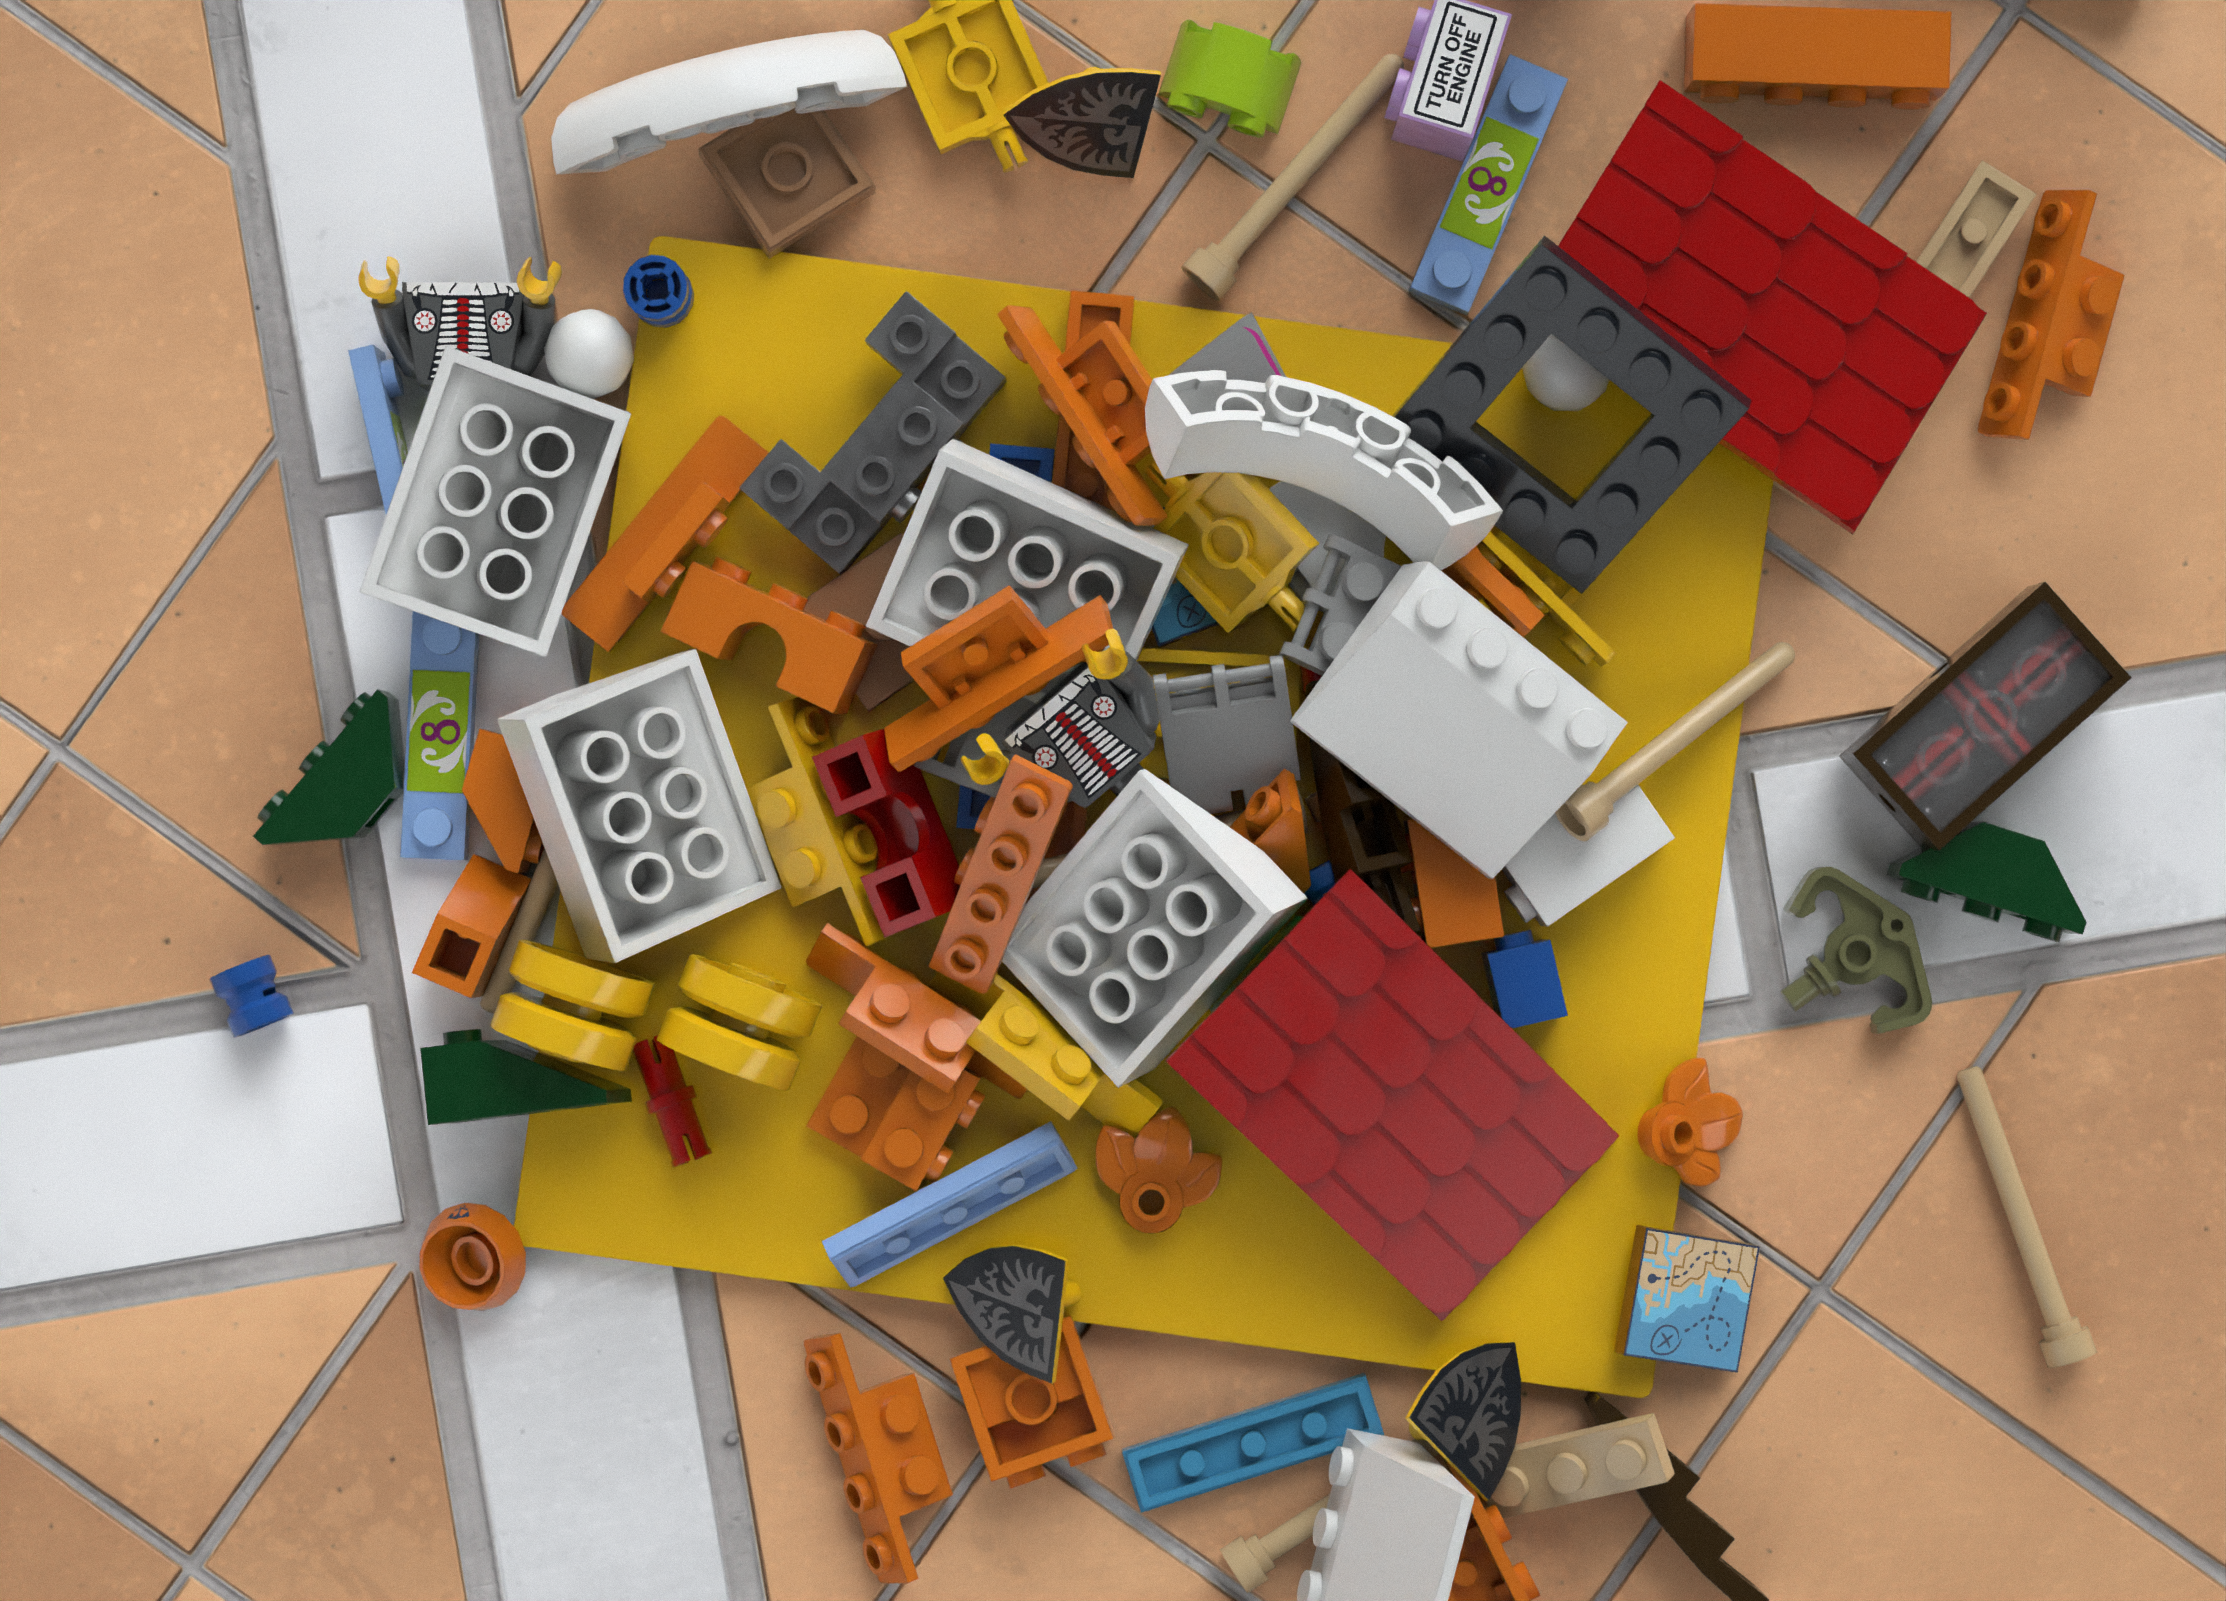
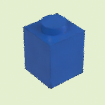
(1524, 980)

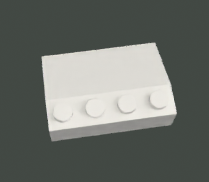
(495, 502)
(1002, 527)
(1457, 718)
(640, 805)
(1147, 926)
(1387, 1525)

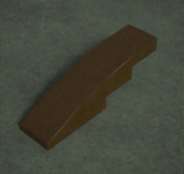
(1361, 830)
(1684, 1521)

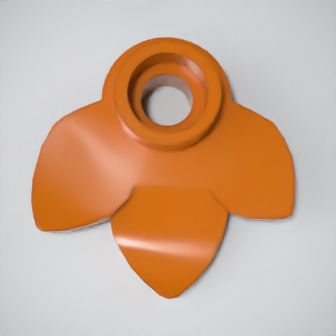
(1690, 1124)
(1156, 1161)

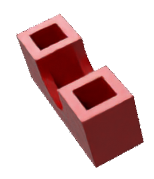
(914, 852)

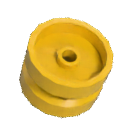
(569, 1015)
(741, 1016)

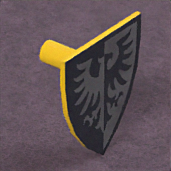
(1089, 119)
(1016, 1304)
(1472, 1413)

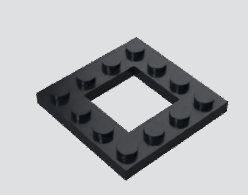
(1686, 400)

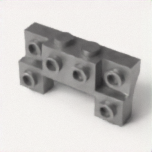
(892, 449)

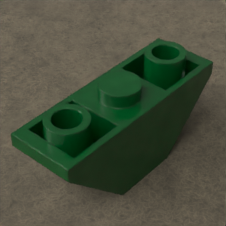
(344, 783)
(1995, 875)

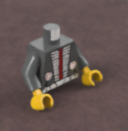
(479, 318)
(1084, 729)

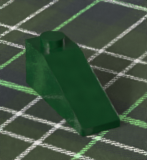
(500, 1079)

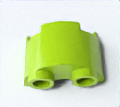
(1230, 74)

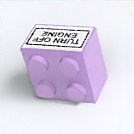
(1452, 71)

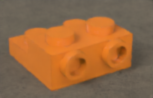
(894, 1114)
(1029, 1420)

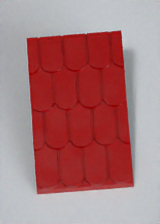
(1778, 297)
(1392, 1094)

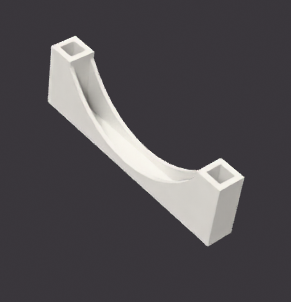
(1553, 867)

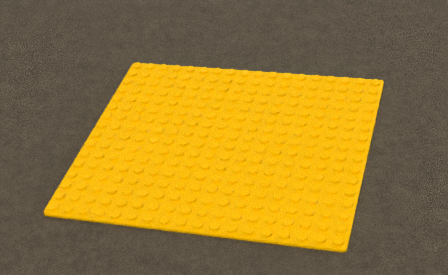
(1258, 1260)

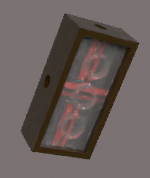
(1985, 716)

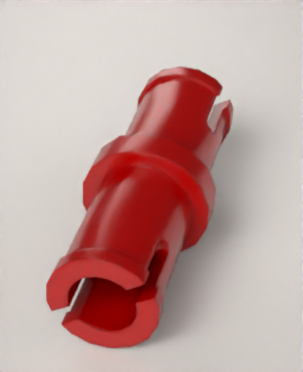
(671, 1101)

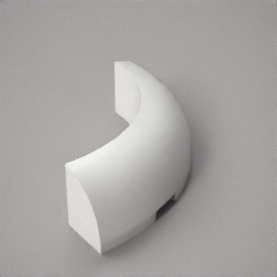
(722, 94)
(1323, 445)

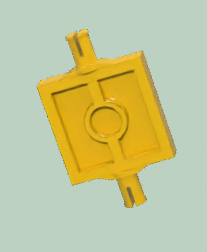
(968, 67)
(1238, 547)

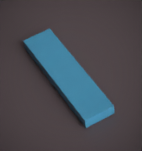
(1249, 1442)

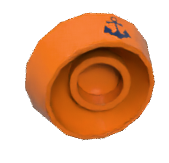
(472, 1257)

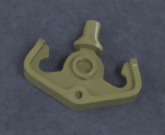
(1868, 943)

